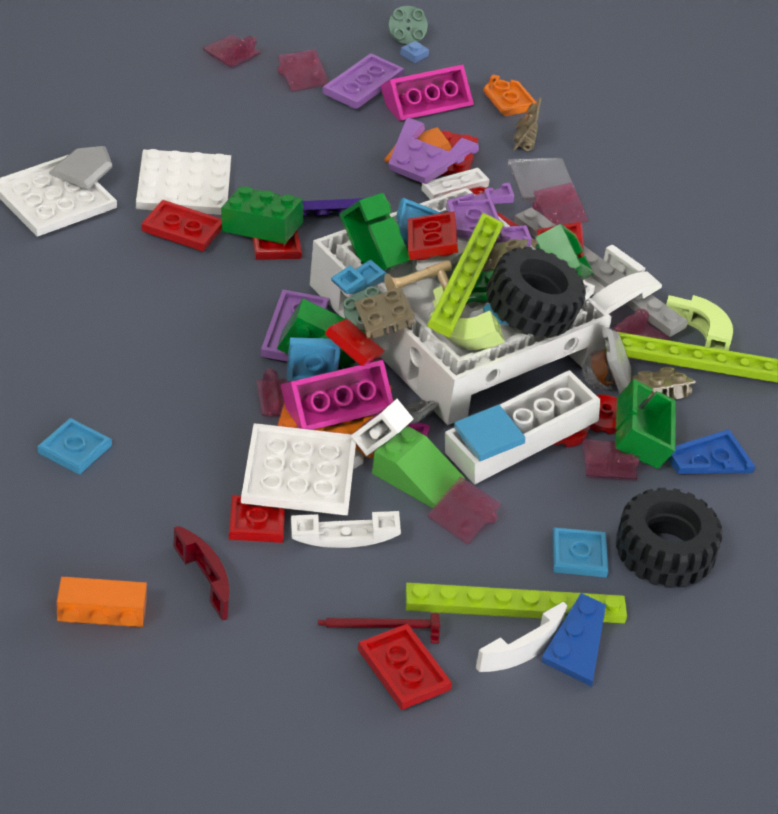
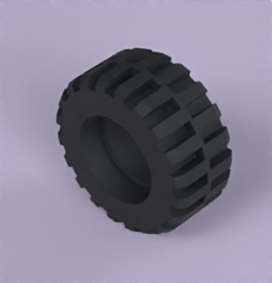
(535, 292)
(662, 559)

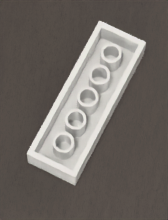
(543, 417)

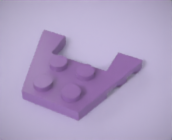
(422, 160)
(470, 208)

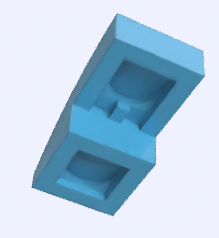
(357, 280)

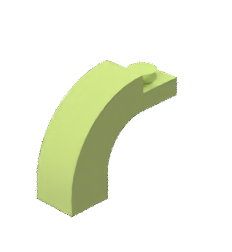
(706, 318)
(475, 332)

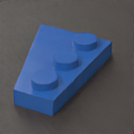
(711, 455)
(577, 640)

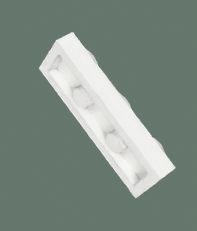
(452, 183)

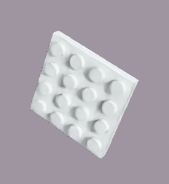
(184, 179)
(49, 202)
(299, 469)

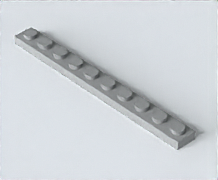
(659, 313)

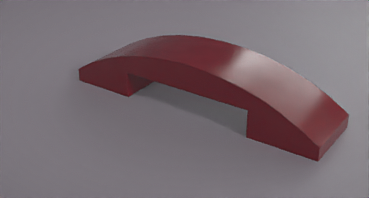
(192, 549)

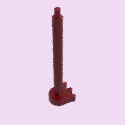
(432, 624)

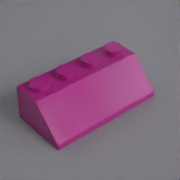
(427, 93)
(338, 396)

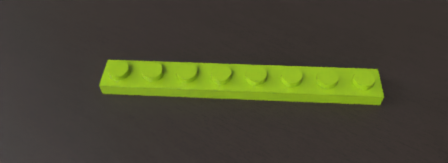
(465, 275)
(700, 357)
(502, 601)

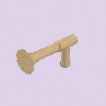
(435, 270)

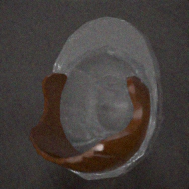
(597, 372)

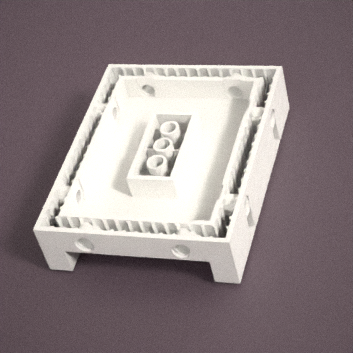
(428, 359)

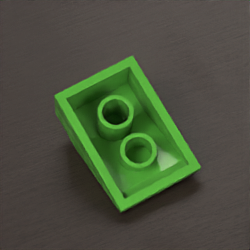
(415, 466)

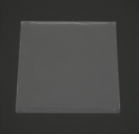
(538, 175)

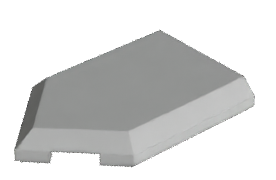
(83, 166)
(617, 358)

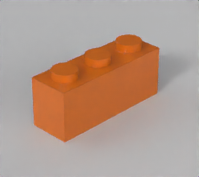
(101, 601)

